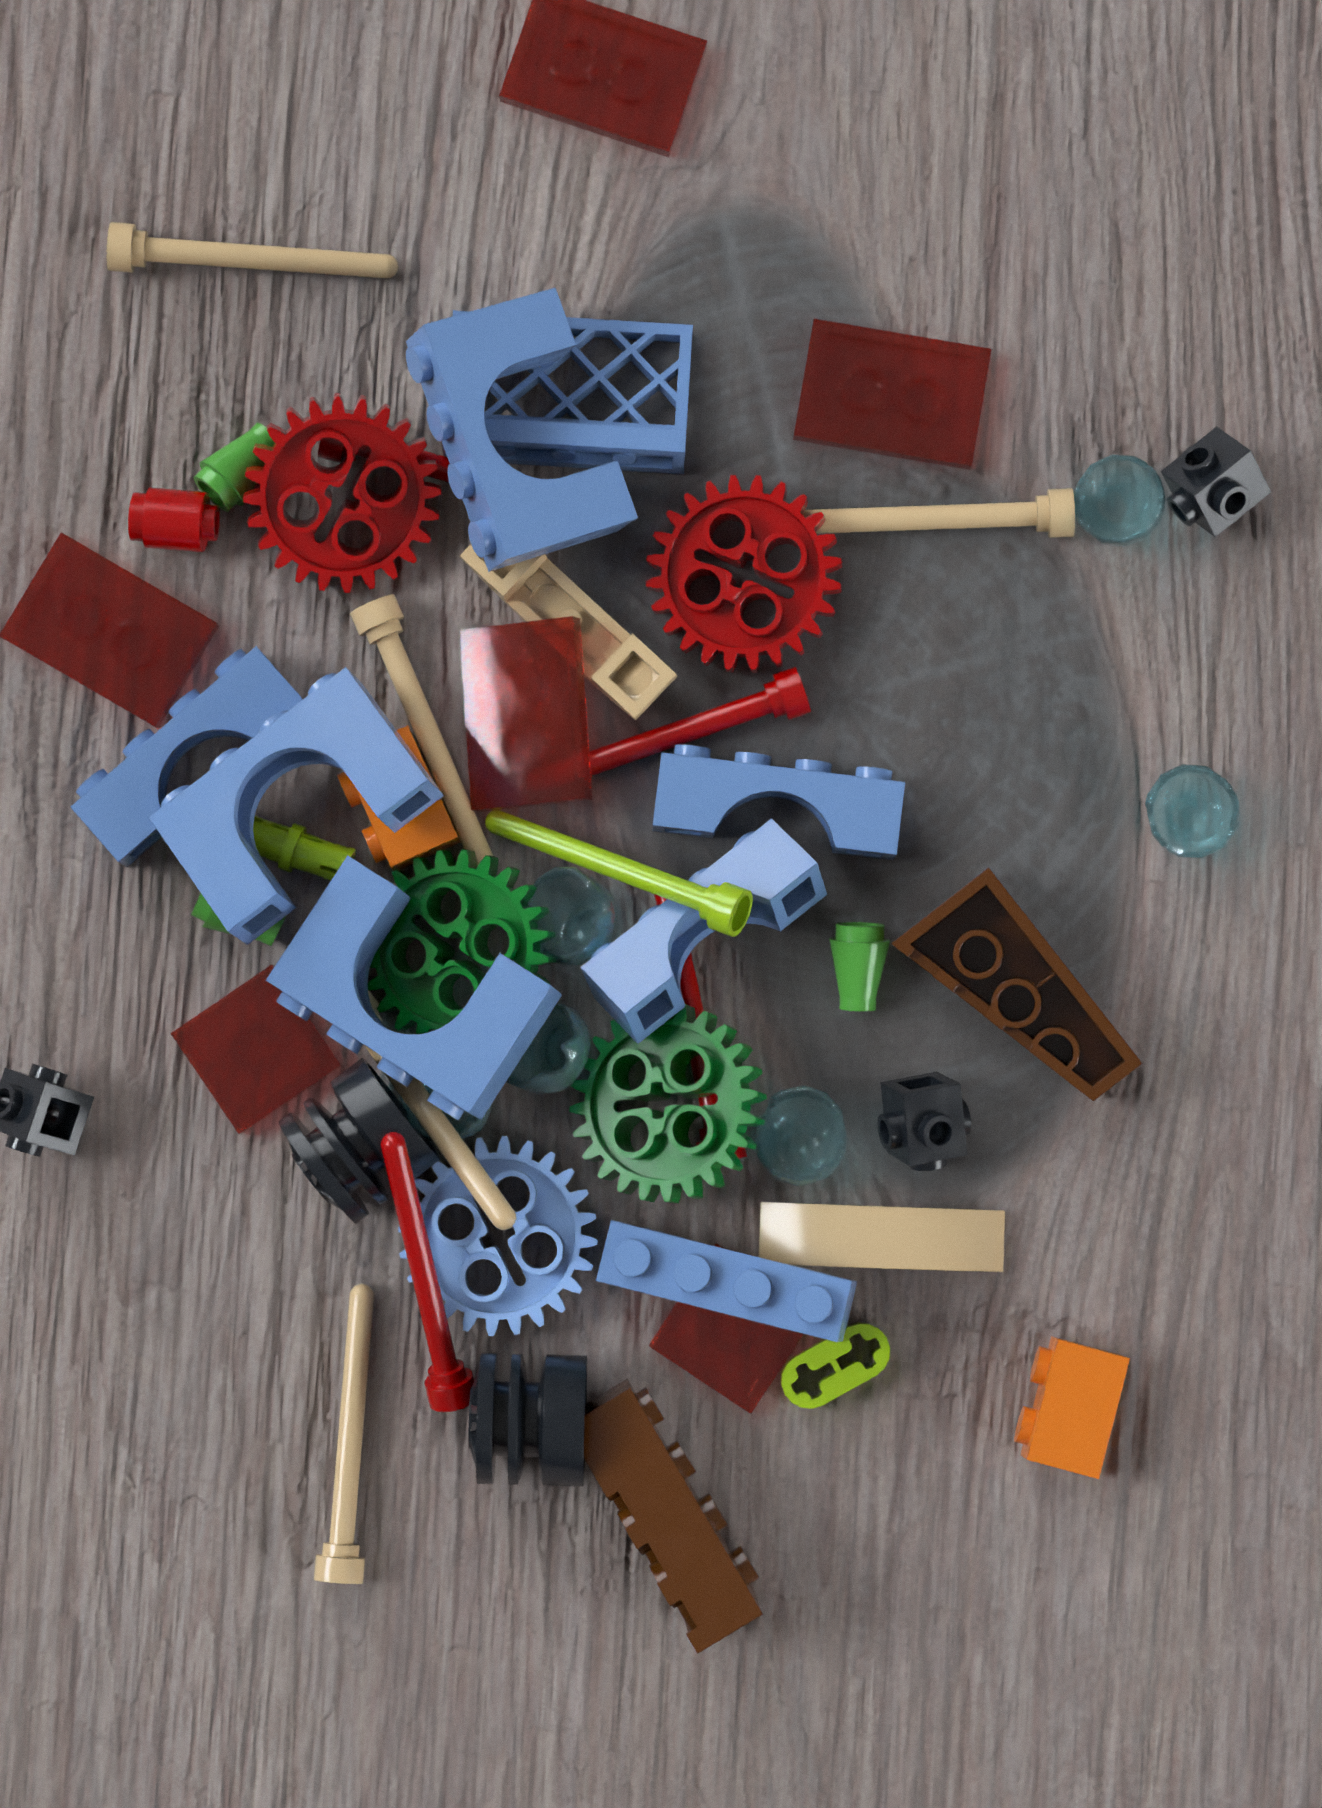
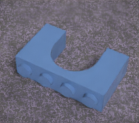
(508, 511)
(213, 818)
(328, 975)

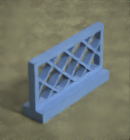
(592, 442)

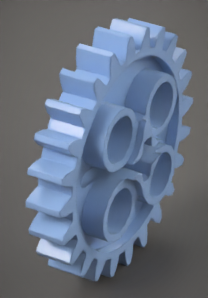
(549, 1211)

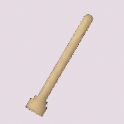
(133, 248)
(1049, 514)
(381, 626)
(452, 1147)
(340, 1555)

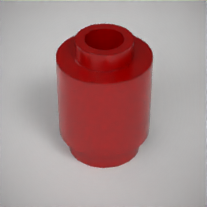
(173, 519)

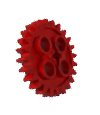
(293, 469)
(767, 524)

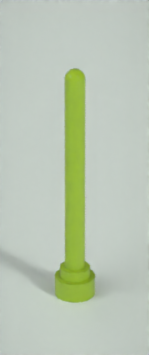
(722, 906)

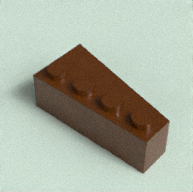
(1010, 974)
(667, 1516)

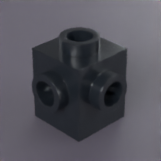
(1214, 482)
(41, 1111)
(924, 1120)

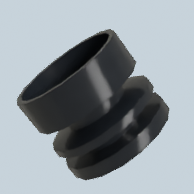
(347, 1145)
(530, 1419)

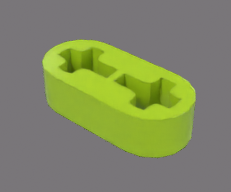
(843, 1378)

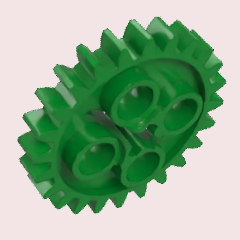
(486, 903)
(668, 1157)

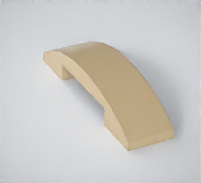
(611, 656)
(882, 1237)

